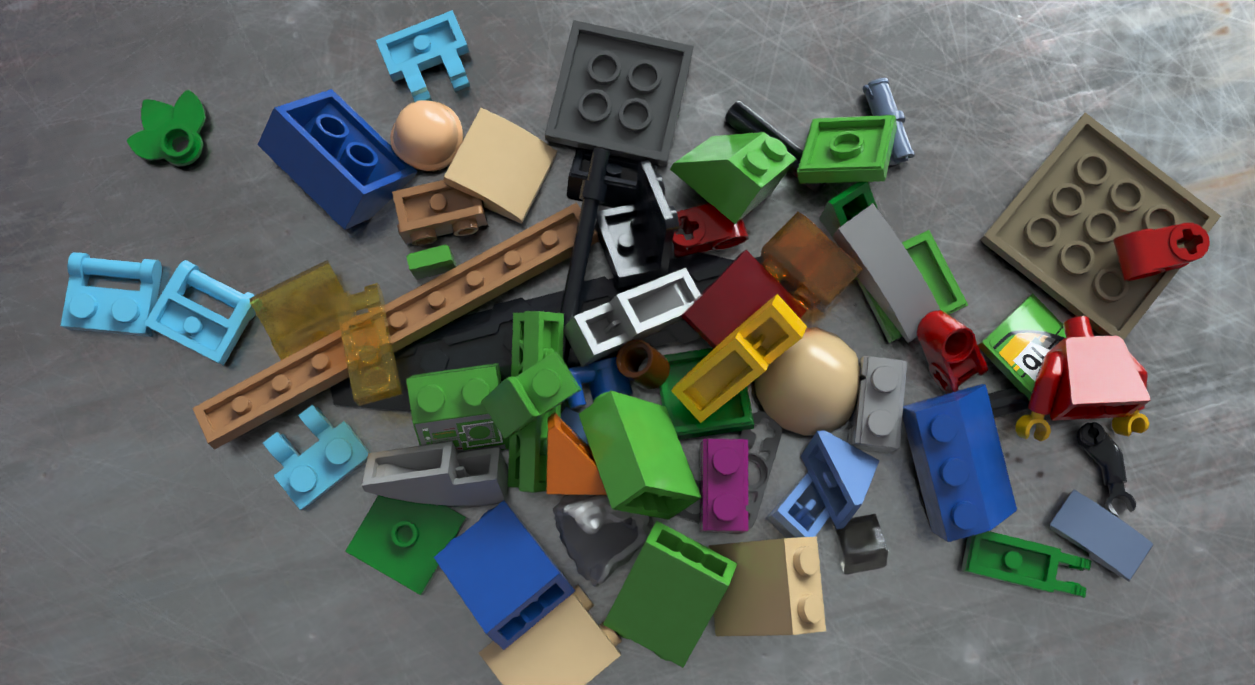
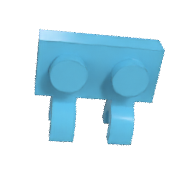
(423, 47)
(323, 464)

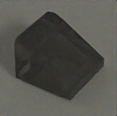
(861, 545)

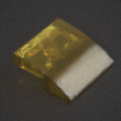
(299, 309)

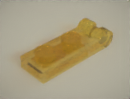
(367, 345)

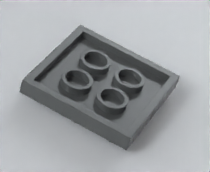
(619, 93)

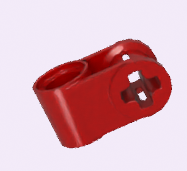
(708, 229)
(1156, 250)
(950, 350)

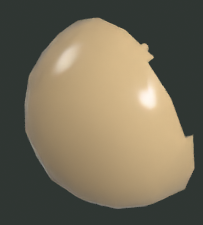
(811, 384)

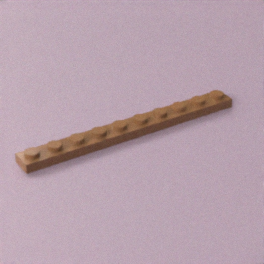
(408, 320)

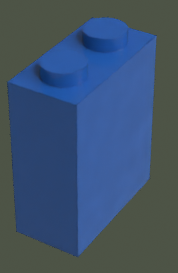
(503, 575)

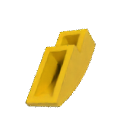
(740, 358)

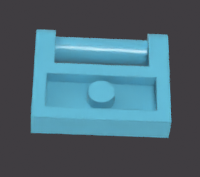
(108, 308)
(194, 324)

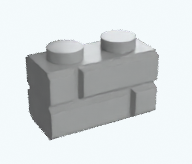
(878, 405)

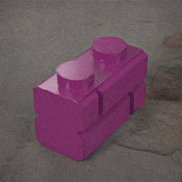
(724, 485)

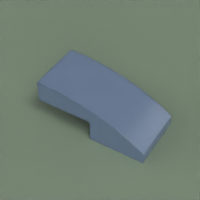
(1101, 535)

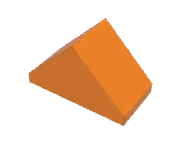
(570, 462)

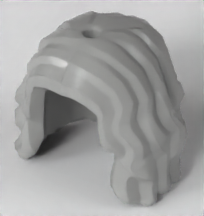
(598, 535)

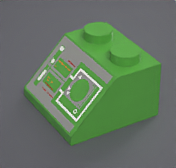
(450, 407)

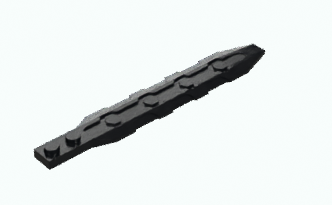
(487, 335)

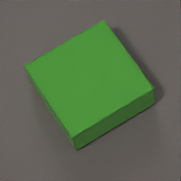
(431, 262)

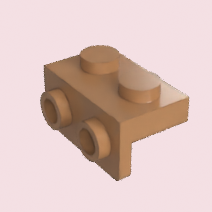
(436, 211)

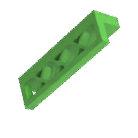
(533, 339)

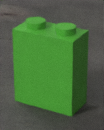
(639, 456)
(670, 594)

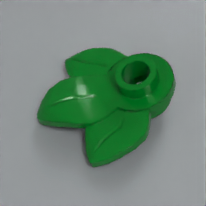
(168, 127)

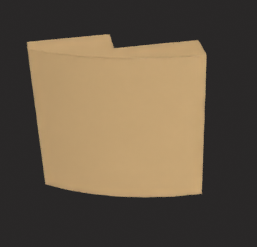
(500, 165)

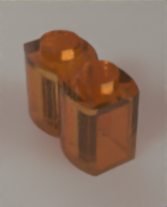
(810, 263)

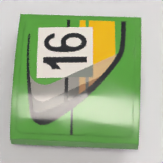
(1022, 342)

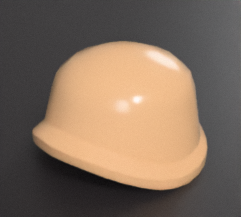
(426, 135)

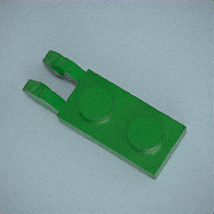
(1022, 563)

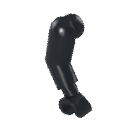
(1110, 459)

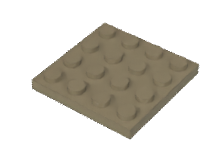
(1071, 211)

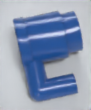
(602, 378)

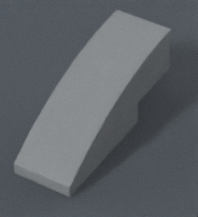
(887, 270)
(630, 316)
(438, 475)

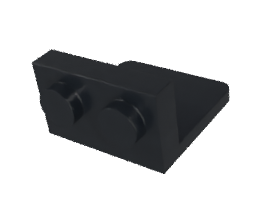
(639, 235)

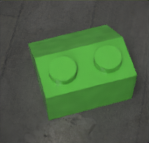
(735, 171)

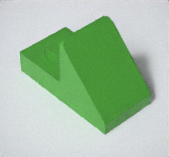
(530, 394)

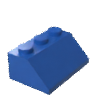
(335, 157)
(959, 463)

